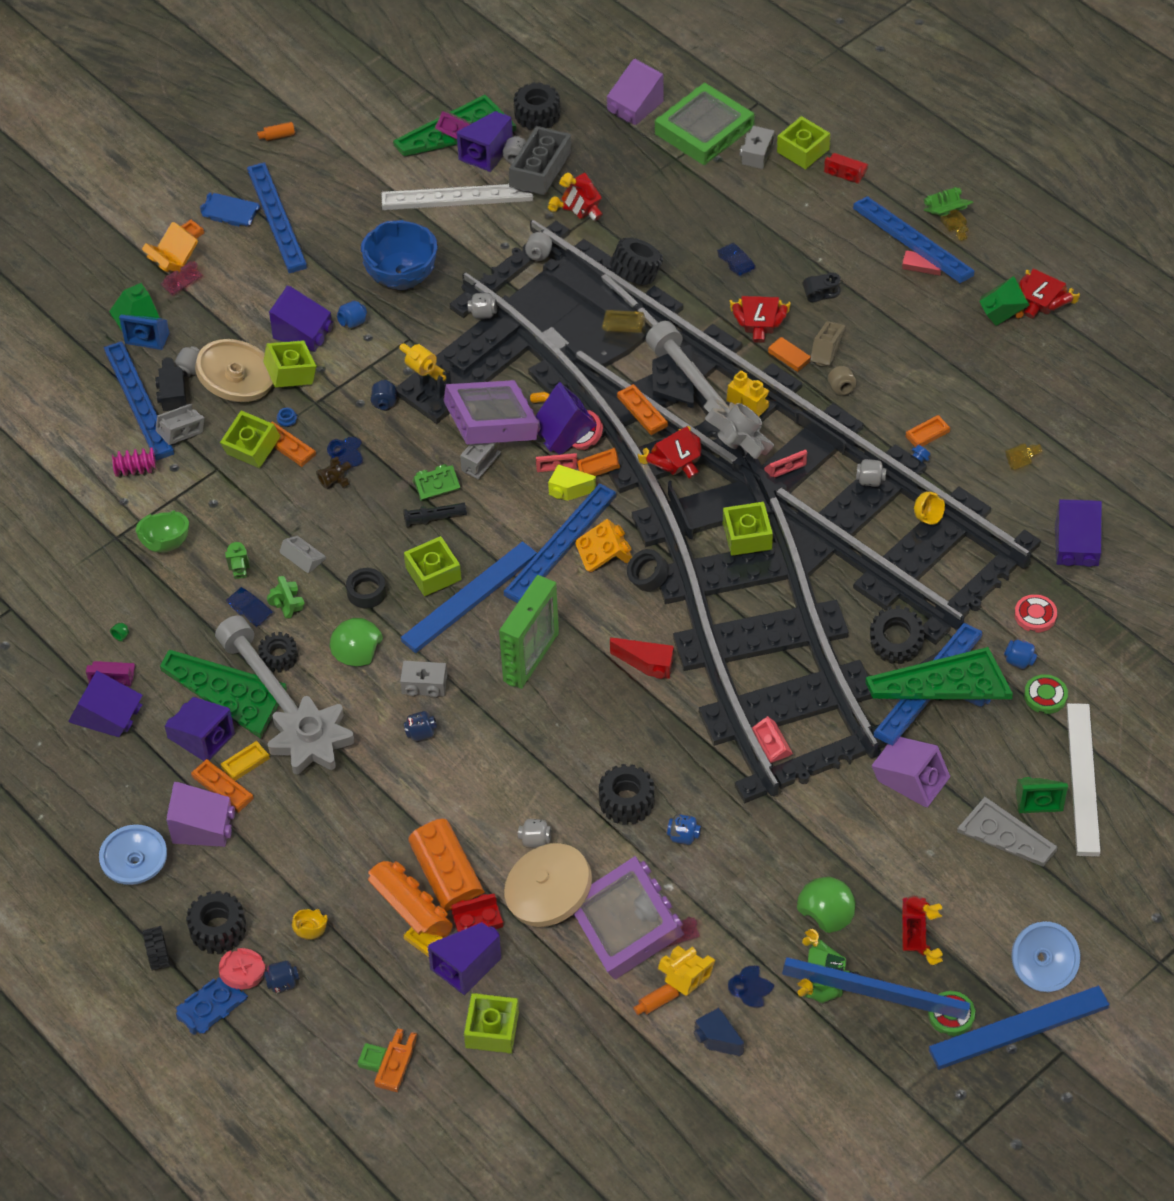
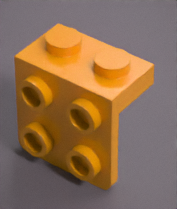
(173, 248)
(603, 544)

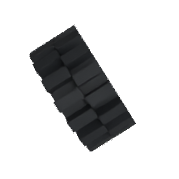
(278, 642)
(156, 948)

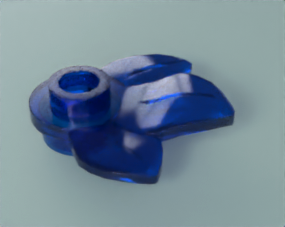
(347, 452)
(753, 986)

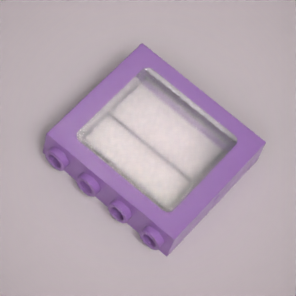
(487, 408)
(627, 917)

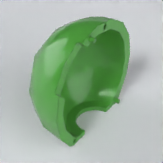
(163, 531)
(355, 641)
(828, 903)

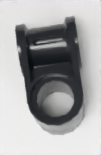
(821, 288)

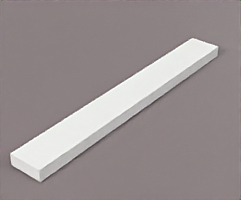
(453, 197)
(1083, 780)

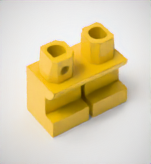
(748, 393)
(686, 969)

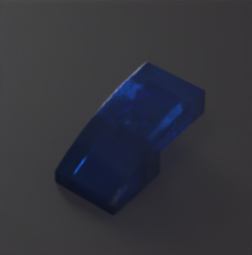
(736, 258)
(250, 606)

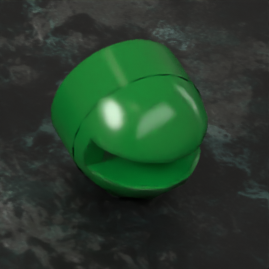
(119, 631)

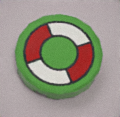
(1046, 694)
(952, 1025)

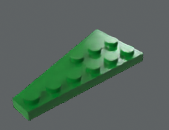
(429, 138)
(953, 677)
(238, 690)

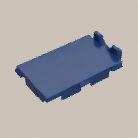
(229, 209)
(209, 1005)

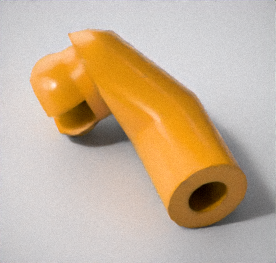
(539, 397)

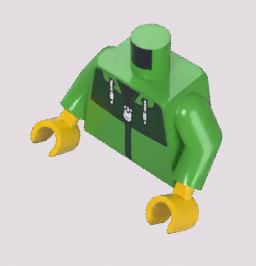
(824, 956)

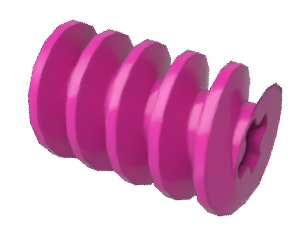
(133, 462)

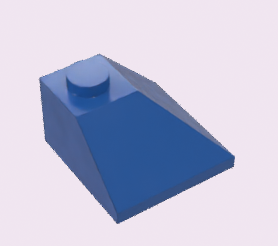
(144, 331)

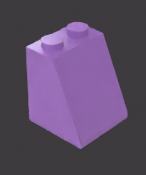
(636, 93)
(912, 770)
(199, 816)

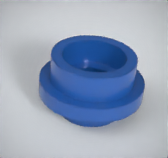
(286, 417)
(921, 453)

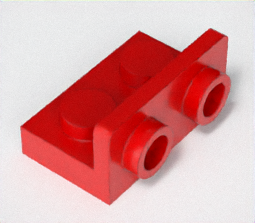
(845, 167)
(476, 911)

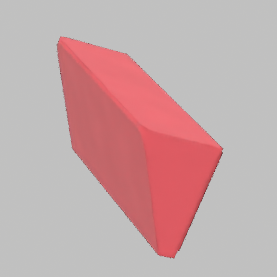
(915, 262)
(549, 463)
(787, 464)
(771, 740)

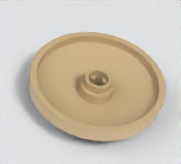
(233, 370)
(548, 885)

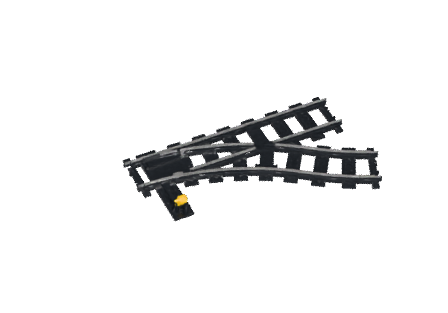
(561, 324)

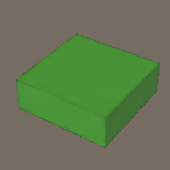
(371, 1057)

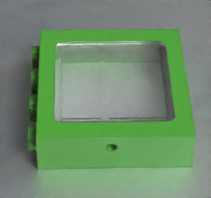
(704, 123)
(529, 633)

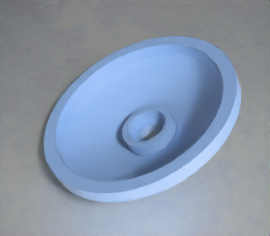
(131, 845)
(1059, 951)

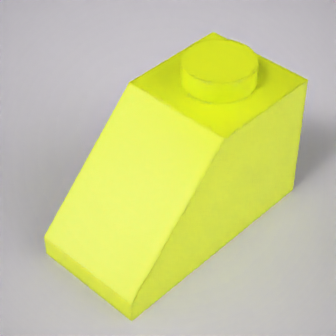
(570, 483)

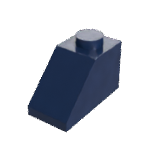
(718, 1033)

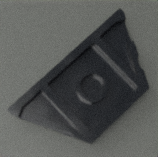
(670, 380)

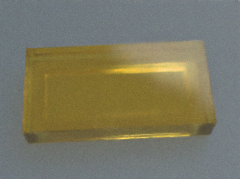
(623, 321)

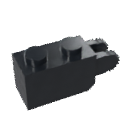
(171, 386)

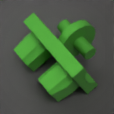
(237, 559)
(283, 597)

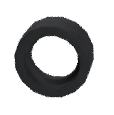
(637, 562)
(364, 575)

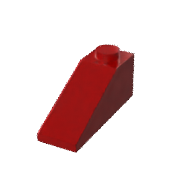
(646, 657)

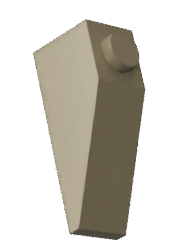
(827, 343)

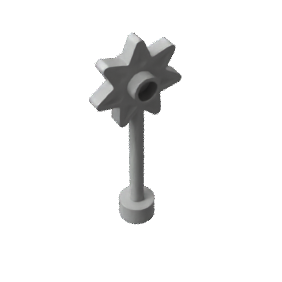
(736, 422)
(304, 730)

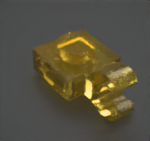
(956, 222)
(1020, 455)

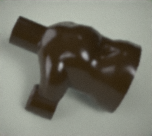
(333, 473)

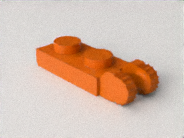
(395, 1062)

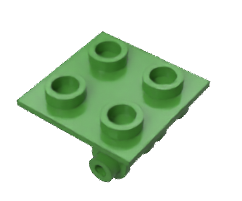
(947, 201)

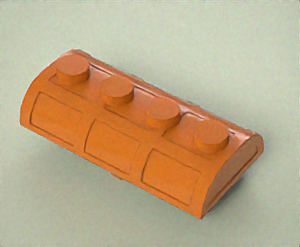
(444, 863)
(409, 900)

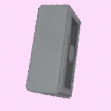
(301, 553)

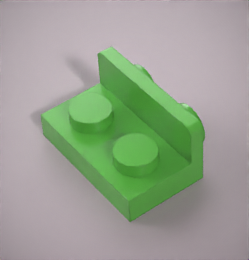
(436, 482)

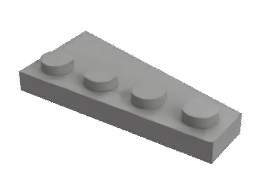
(1003, 831)

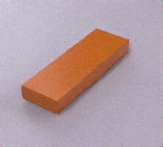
(642, 409)
(293, 447)
(220, 783)

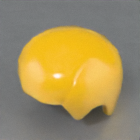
(929, 508)
(309, 924)

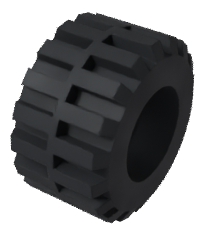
(536, 106)
(636, 261)
(891, 618)
(626, 779)
(213, 907)

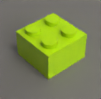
(803, 142)
(289, 363)
(250, 439)
(747, 528)
(432, 566)
(491, 1023)

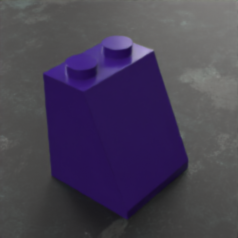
(484, 140)
(299, 319)
(563, 420)
(1078, 532)
(106, 706)
(201, 727)
(465, 956)

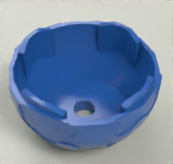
(396, 248)

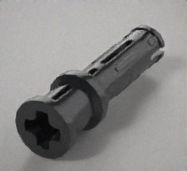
(425, 514)

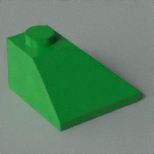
(1003, 301)
(133, 302)
(1040, 795)

